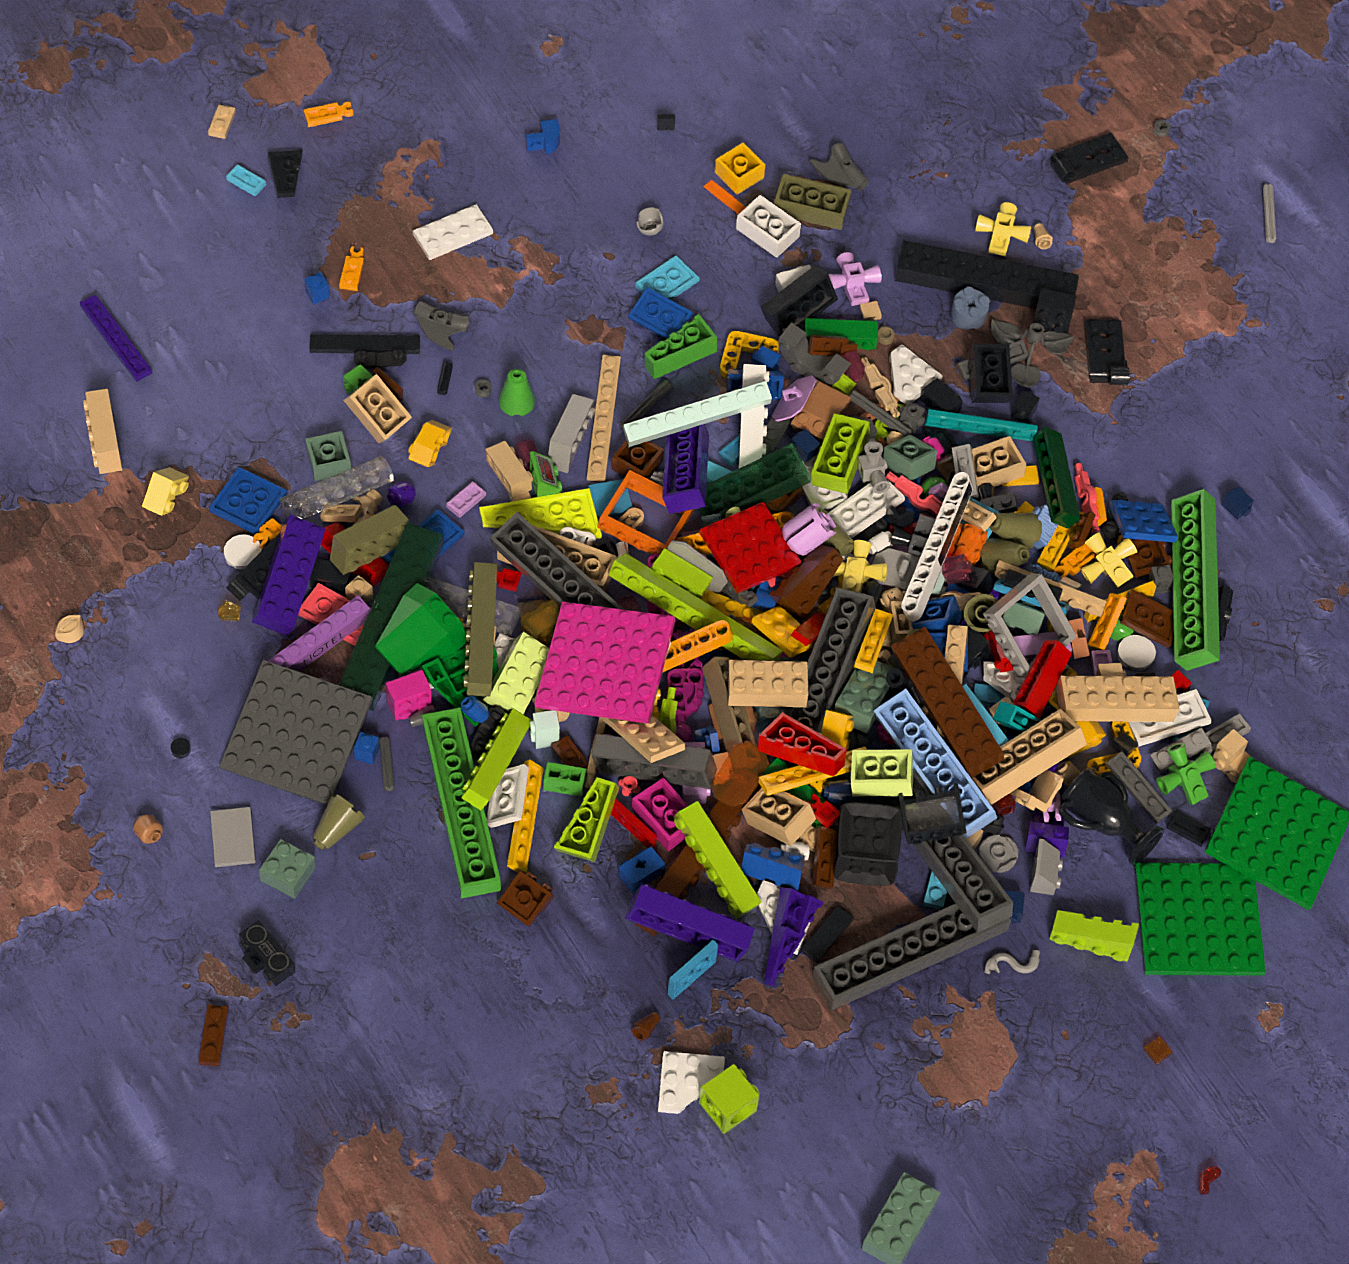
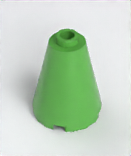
(516, 394)

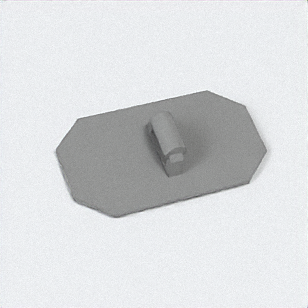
(700, 561)
(899, 567)

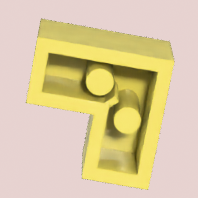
(163, 488)

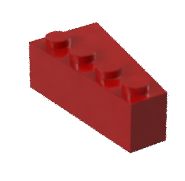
(801, 745)

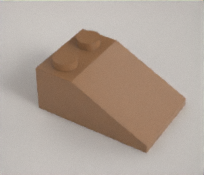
(819, 411)

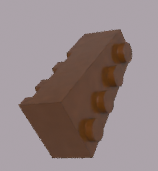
(807, 582)

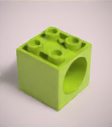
(729, 1098)

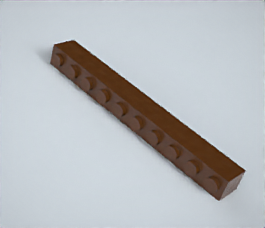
(686, 867)

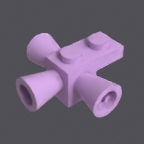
(854, 277)

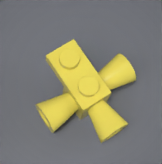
(1003, 229)
(1109, 560)
(858, 570)

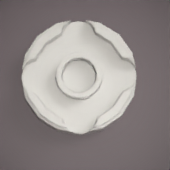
(241, 551)
(1136, 652)

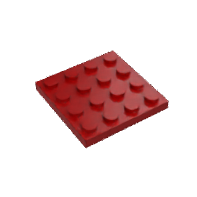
(749, 547)

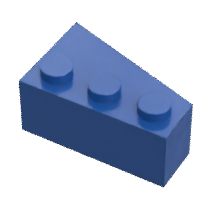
(773, 864)

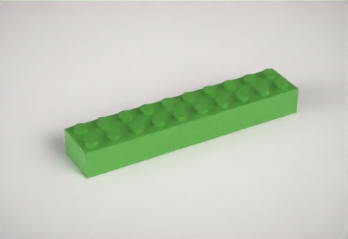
(1195, 580)
(464, 823)

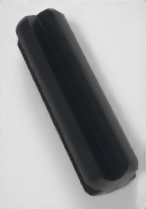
(444, 378)

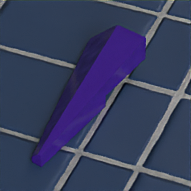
(791, 919)

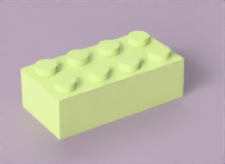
(518, 675)

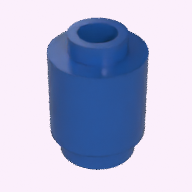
(474, 709)

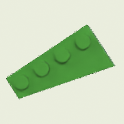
(681, 348)

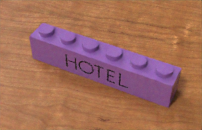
(323, 636)

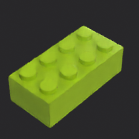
(839, 453)

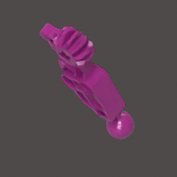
(687, 690)

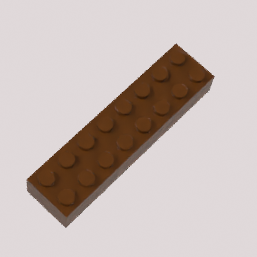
(947, 702)

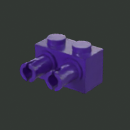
(1054, 834)

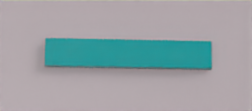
(980, 425)

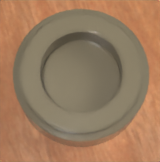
(885, 335)

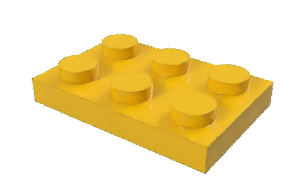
(778, 627)

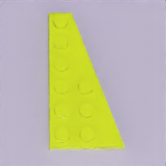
(548, 512)

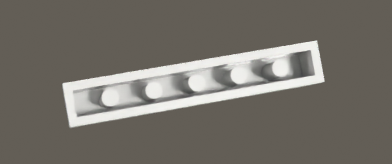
(751, 421)

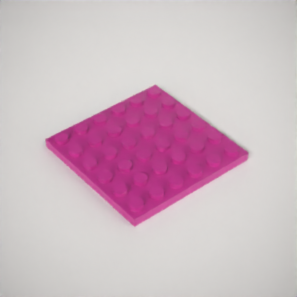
(605, 662)

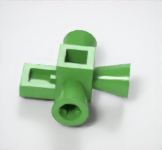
(1186, 774)

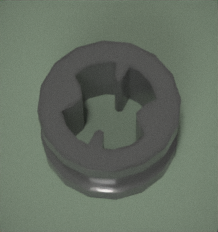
(1165, 131)
(483, 393)

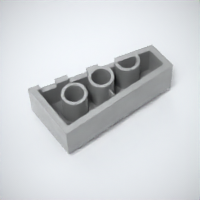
(570, 431)

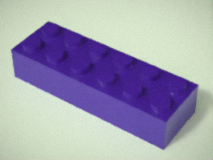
(686, 469)
(288, 575)
(689, 922)

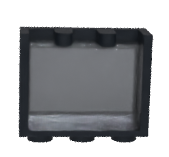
(933, 816)

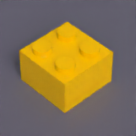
(740, 168)

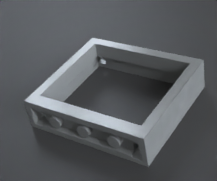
(1051, 608)

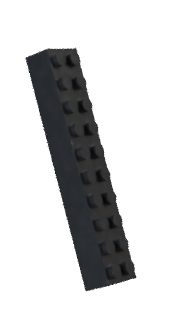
(994, 277)

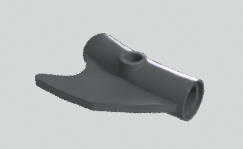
(841, 169)
(440, 324)

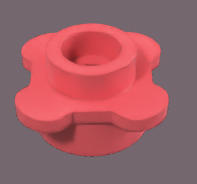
(629, 780)

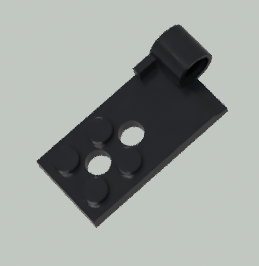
(1072, 165)
(1102, 366)
(254, 574)

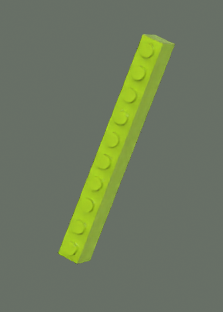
(689, 608)

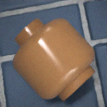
(147, 828)

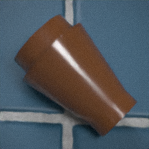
(643, 1028)

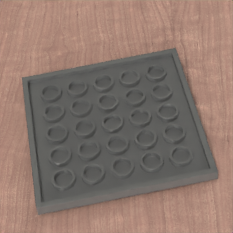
(296, 733)

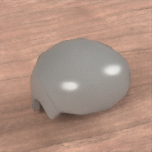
(650, 221)

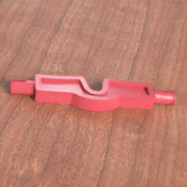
(913, 492)
(1088, 493)

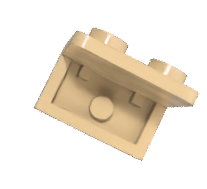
(1041, 792)

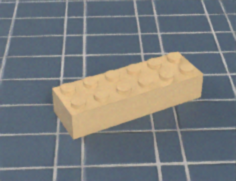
(591, 561)
(1118, 698)
(1031, 755)

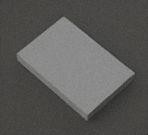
(232, 837)

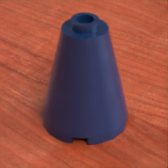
(840, 792)

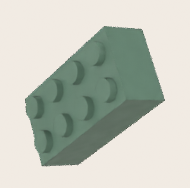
(864, 694)
(901, 1220)

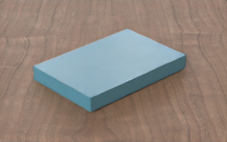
(669, 279)

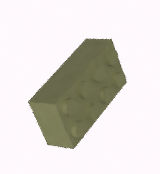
(813, 201)
(368, 539)

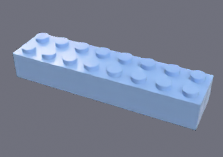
(933, 758)

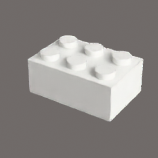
(768, 226)

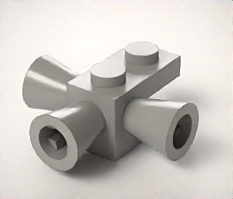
(873, 467)

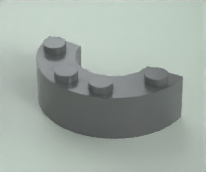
(794, 349)

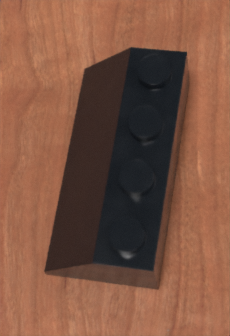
(800, 300)

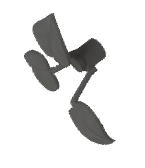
(1054, 343)

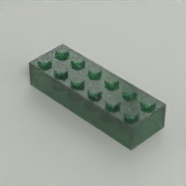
(757, 482)

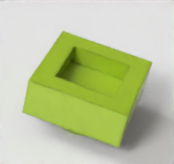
(844, 385)

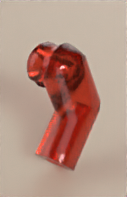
(1207, 1177)

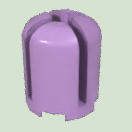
(808, 530)

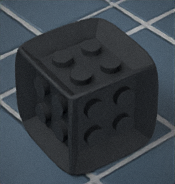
(868, 844)

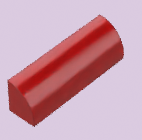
(371, 572)
(1042, 677)

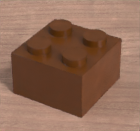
(640, 458)

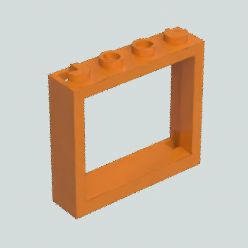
(627, 534)

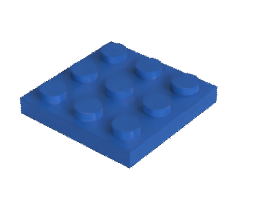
(247, 500)
(1143, 521)

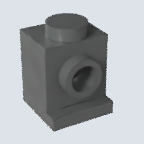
(1162, 577)

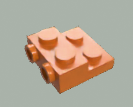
(968, 541)

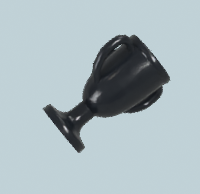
(1102, 806)

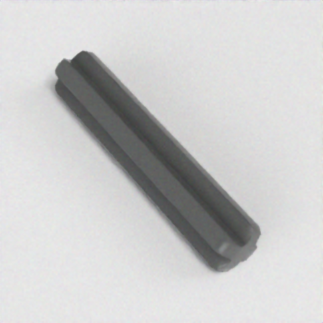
(386, 762)

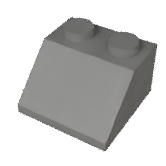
(1046, 868)

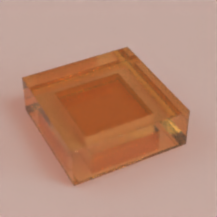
(1158, 1050)

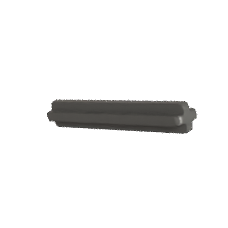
(647, 404)
(879, 413)

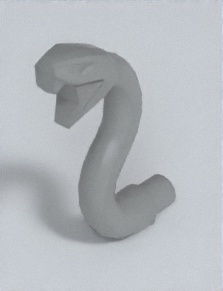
(1033, 963)

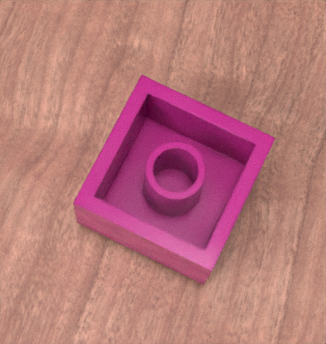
(408, 695)

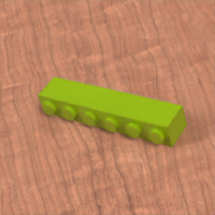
(496, 759)
(717, 860)

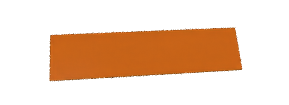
(724, 196)

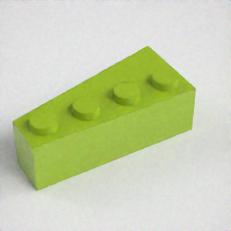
(586, 830)
(1094, 935)

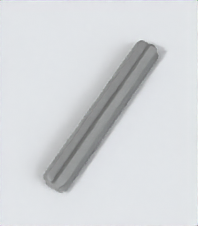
(1269, 210)

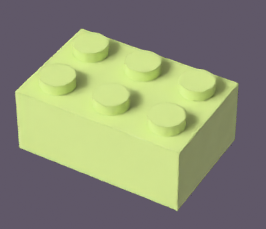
(882, 772)

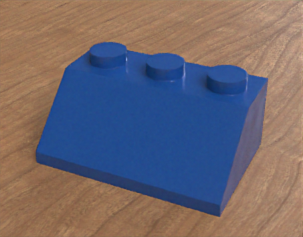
(775, 383)

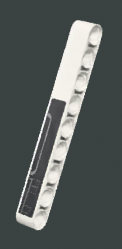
(937, 547)

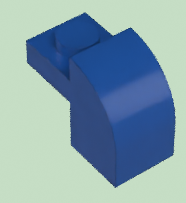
(547, 138)

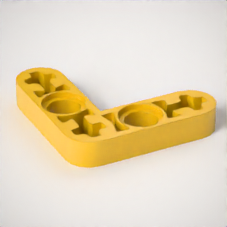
(743, 345)
(1115, 731)

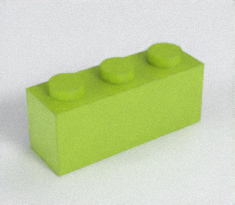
(682, 573)

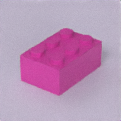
(656, 810)

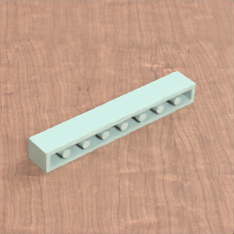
(697, 413)

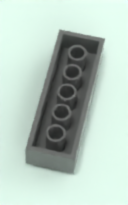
(688, 768)

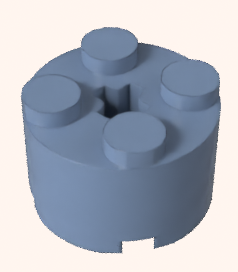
(969, 309)

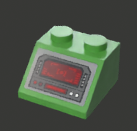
(544, 475)

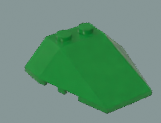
(420, 631)
(448, 678)

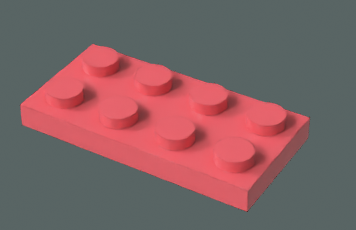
(323, 603)

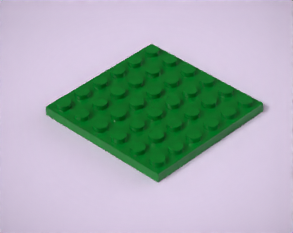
(1278, 833)
(1198, 920)

